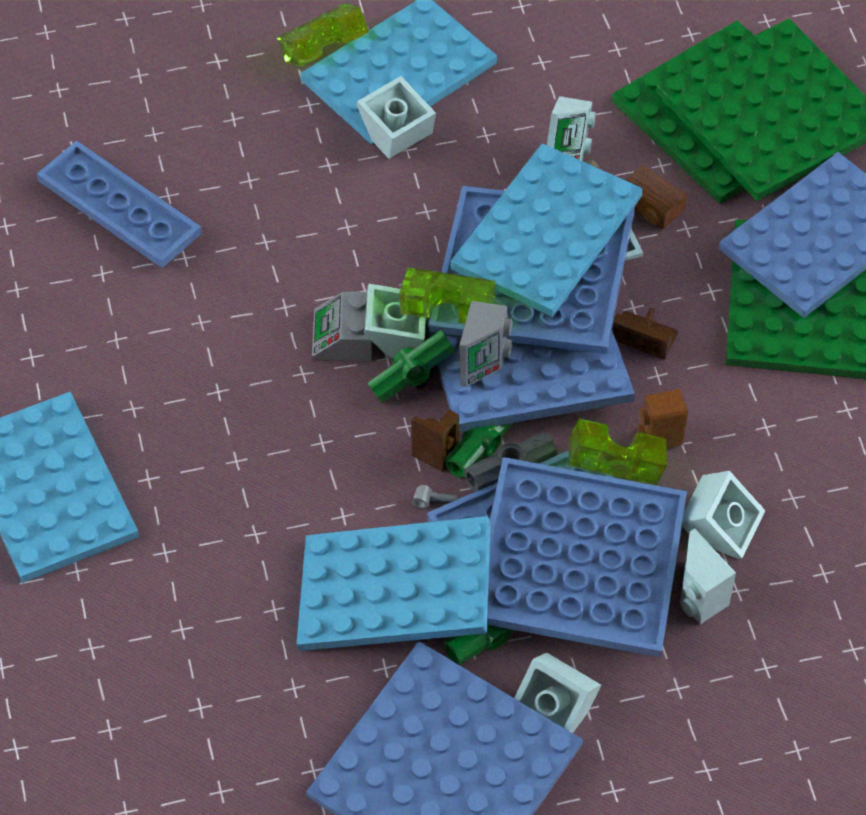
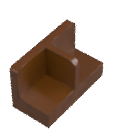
(644, 333)
(435, 439)

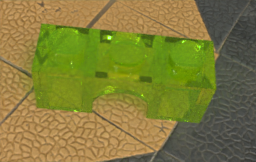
(337, 25)
(427, 289)
(595, 451)

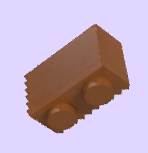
(660, 199)
(664, 417)

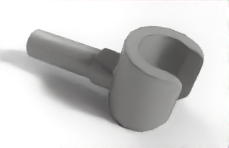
(424, 495)

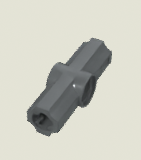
(487, 471)

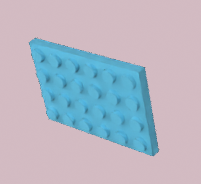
(415, 43)
(547, 229)
(56, 490)
(395, 584)

